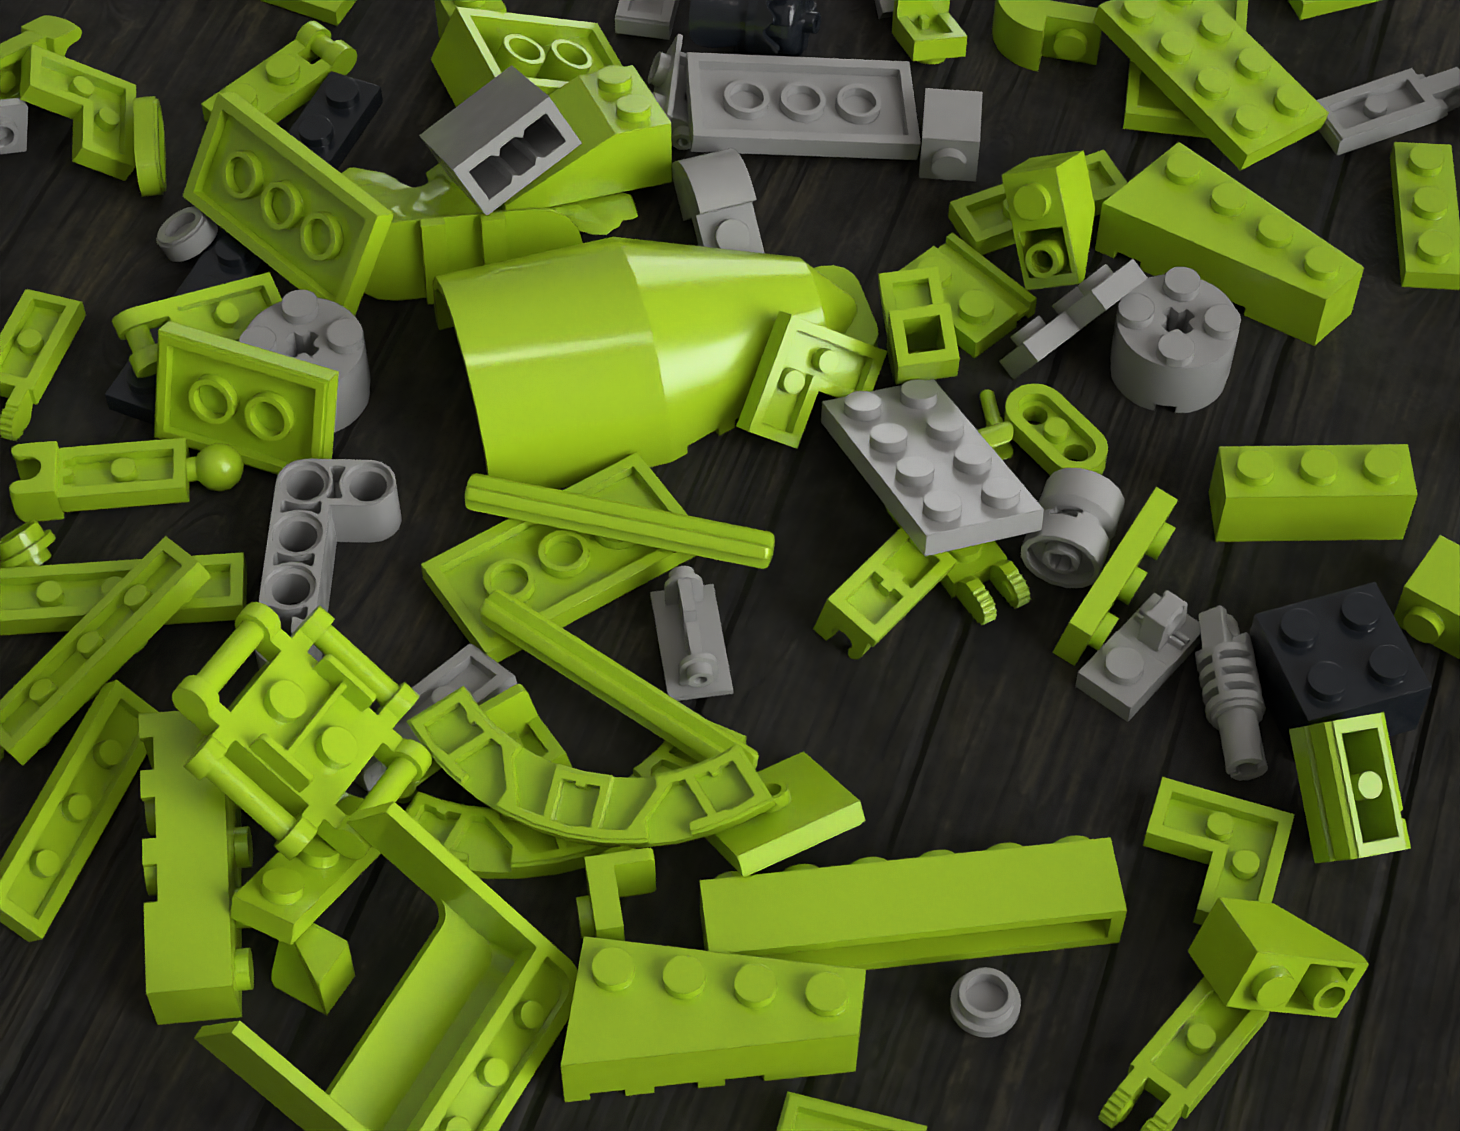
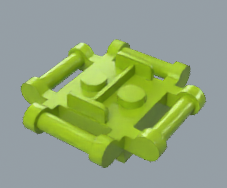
(299, 729)

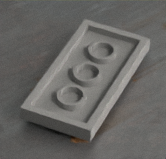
(801, 106)
(931, 467)

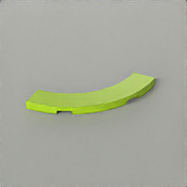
(585, 804)
(508, 850)

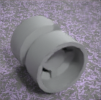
(1076, 528)

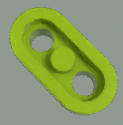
(1062, 431)

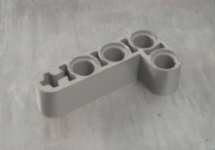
(311, 512)

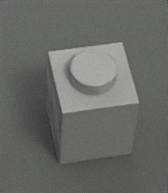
(950, 134)

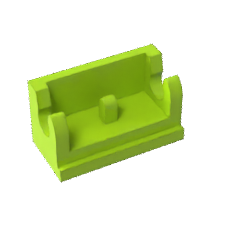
(881, 592)

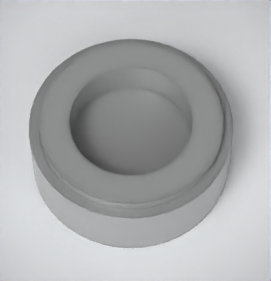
(186, 234)

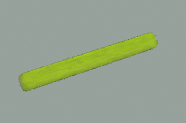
(619, 521)
(607, 679)

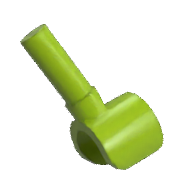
(997, 432)

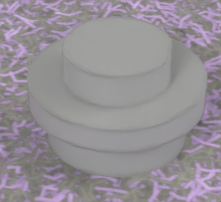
(985, 1002)

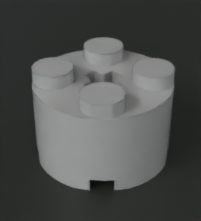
(322, 335)
(1174, 342)

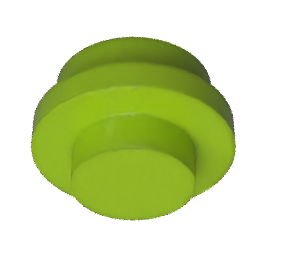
(25, 546)

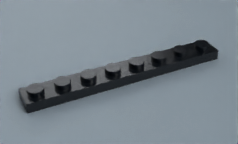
(326, 127)

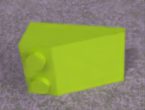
(544, 49)
(621, 137)

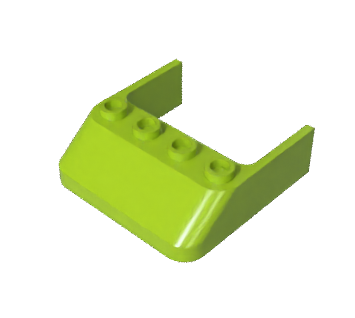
(456, 1028)

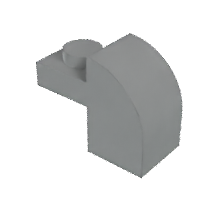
(718, 199)

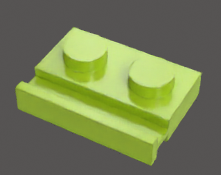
(980, 295)

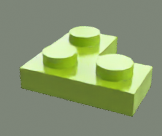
(95, 102)
(795, 367)
(1231, 835)

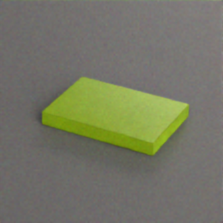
(242, 397)

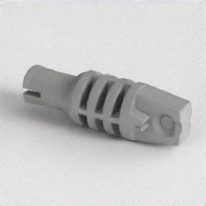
(1232, 692)

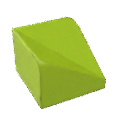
(314, 968)

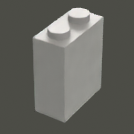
(500, 139)

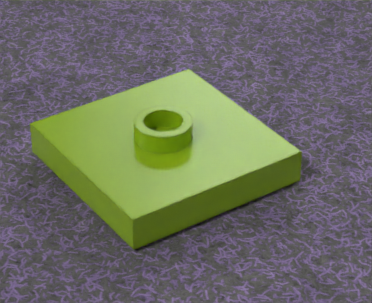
(807, 812)

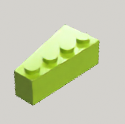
(1259, 257)
(194, 870)
(704, 1017)

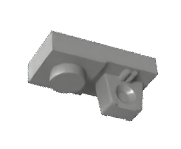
(1141, 655)

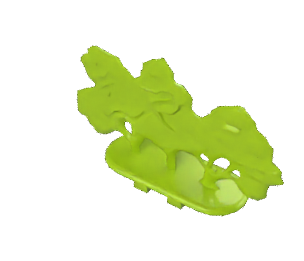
(444, 232)

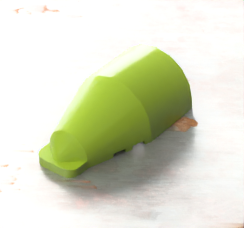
(625, 347)

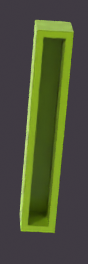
(921, 906)

